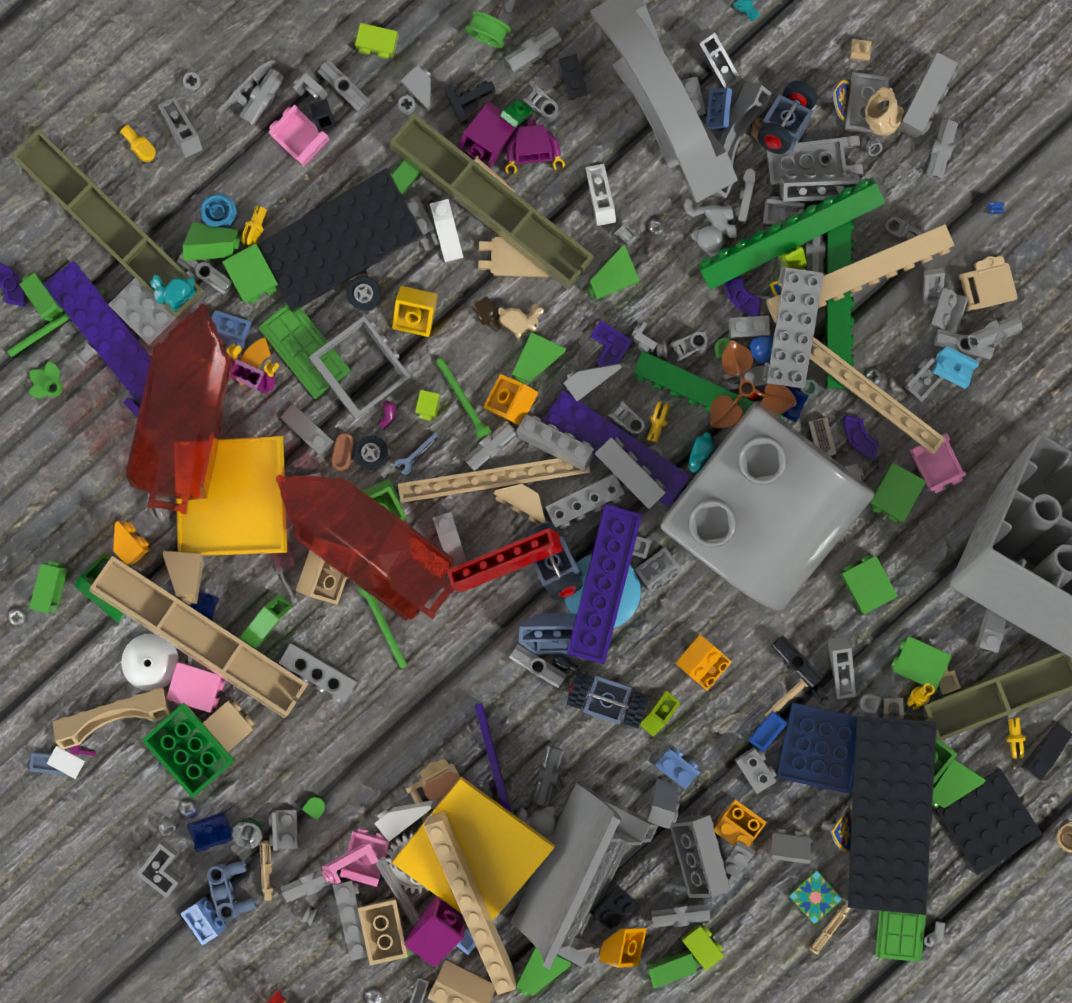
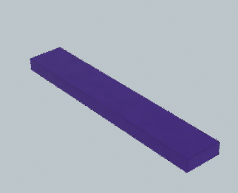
(492, 756)

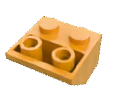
(128, 544)
(703, 662)
(738, 824)

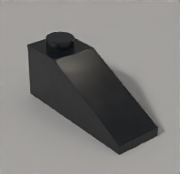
(1047, 752)

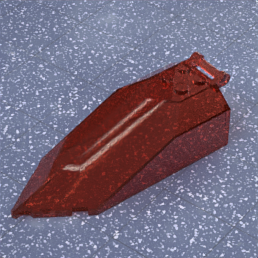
(181, 414)
(367, 544)

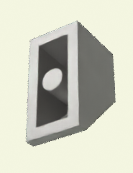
(419, 85)

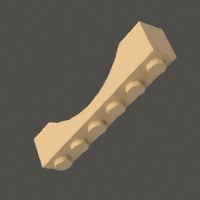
(74, 729)

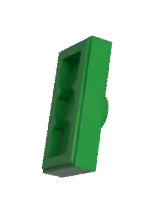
(516, 113)

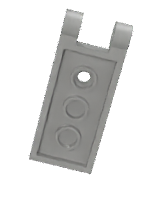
(808, 158)

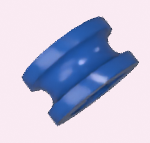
(996, 208)

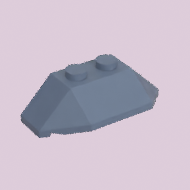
(547, 633)

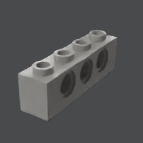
(346, 682)

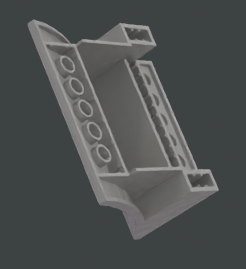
(577, 874)

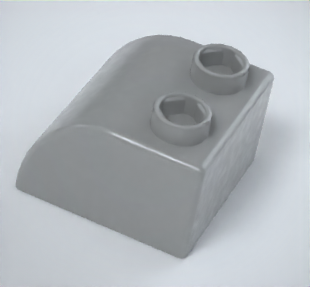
(766, 508)
(1031, 519)

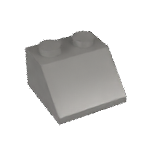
(789, 846)

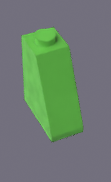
(209, 242)
(614, 276)
(40, 297)
(536, 358)
(266, 621)
(954, 784)
(671, 968)
(536, 976)

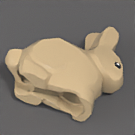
(518, 321)

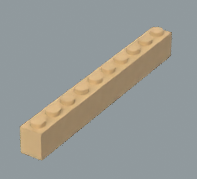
(879, 265)
(471, 902)

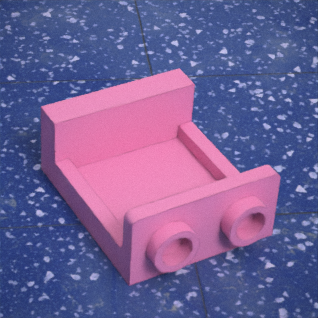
(298, 135)
(938, 468)
(195, 687)
(363, 851)
(357, 870)

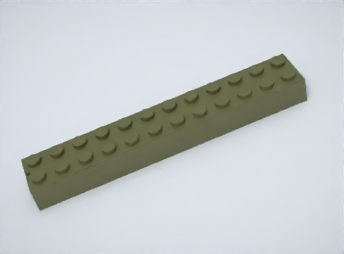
(491, 201)
(101, 216)
(1001, 694)

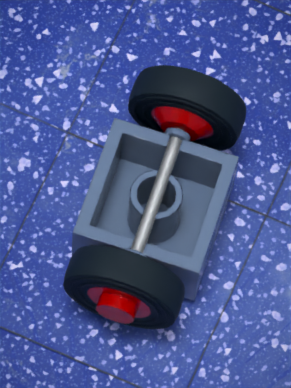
(787, 118)
(558, 572)

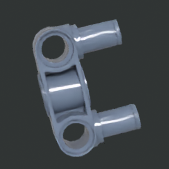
(223, 893)

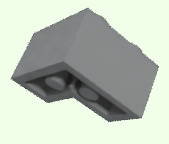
(156, 872)

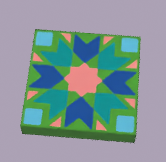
(815, 897)

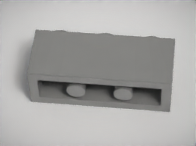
(664, 804)

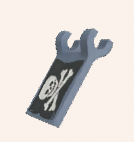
(408, 461)

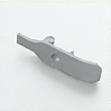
(247, 85)

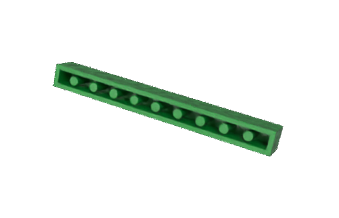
(791, 233)
(838, 313)

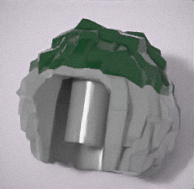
(248, 833)

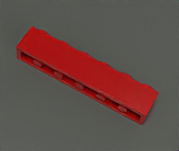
(505, 560)

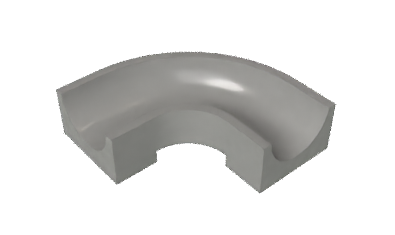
(663, 98)

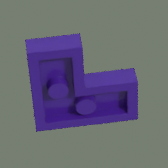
(614, 341)

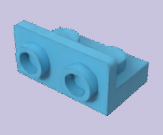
(954, 366)

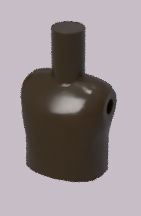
(487, 313)

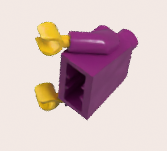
(533, 145)
(250, 375)

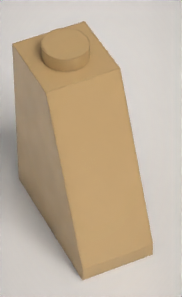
(185, 574)

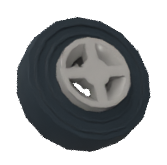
(363, 292)
(371, 452)

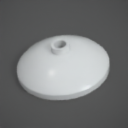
(162, 658)

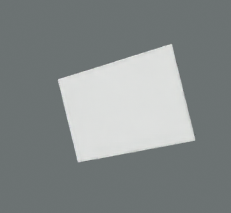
(65, 762)

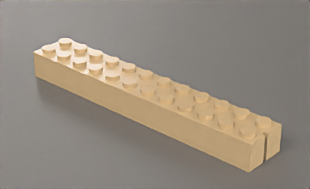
(198, 637)

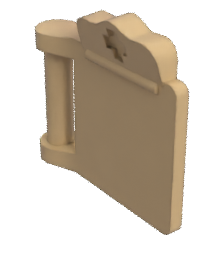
(992, 283)
(432, 771)

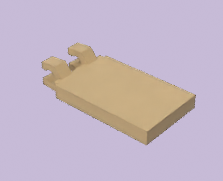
(508, 260)

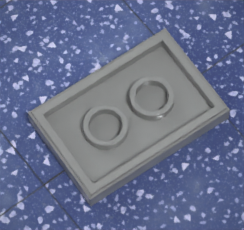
(860, 90)

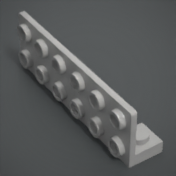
(794, 327)

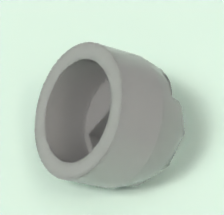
(873, 147)
(166, 827)

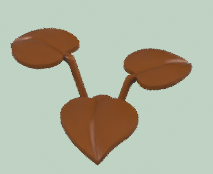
(725, 411)

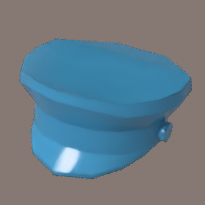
(218, 211)

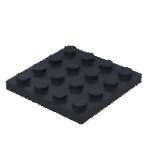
(989, 822)

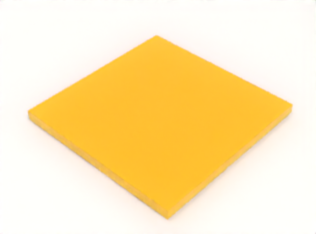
(242, 503)
(494, 842)

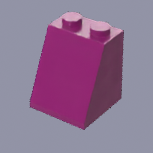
(487, 135)
(436, 932)

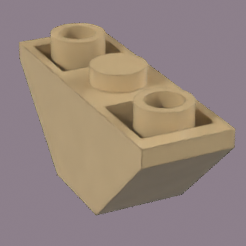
(523, 500)

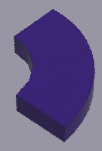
(10, 283)
(742, 298)
(858, 437)

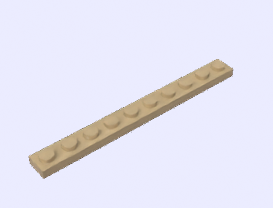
(875, 397)
(486, 479)

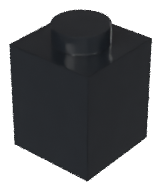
(322, 115)

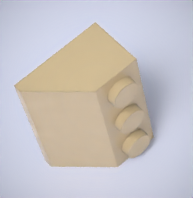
(320, 580)
(383, 931)
(460, 986)

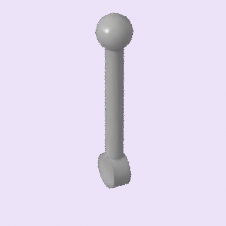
(293, 599)

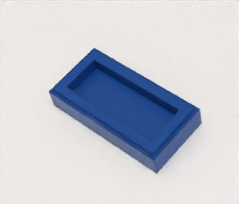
(767, 731)

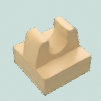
(860, 50)

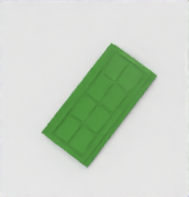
(295, 340)
(900, 936)

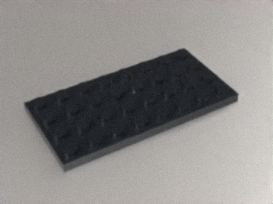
(340, 240)

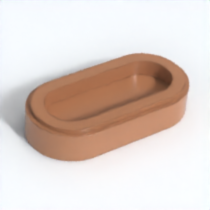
(342, 452)
(440, 786)

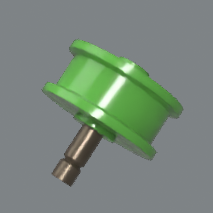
(488, 28)

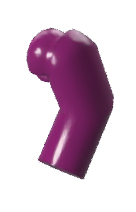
(389, 414)

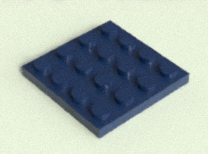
(819, 748)

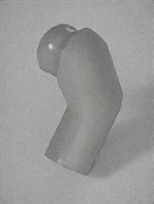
(936, 936)

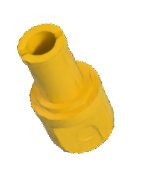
(139, 145)
(254, 227)
(657, 423)
(920, 696)
(1015, 736)

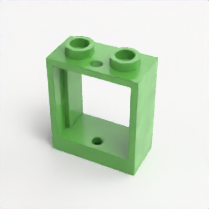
(48, 587)

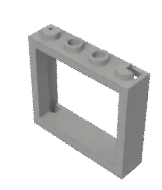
(381, 341)

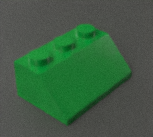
(86, 580)

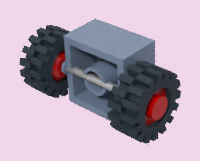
(607, 699)

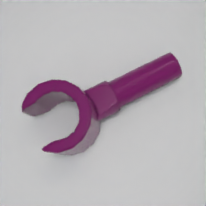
(76, 750)

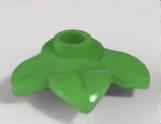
(44, 380)

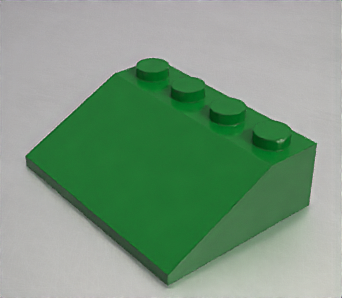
(188, 750)

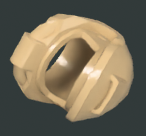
(886, 120)

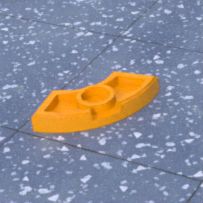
(256, 354)

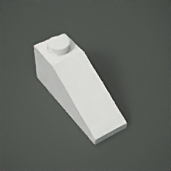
(600, 194)
(446, 230)
(401, 817)

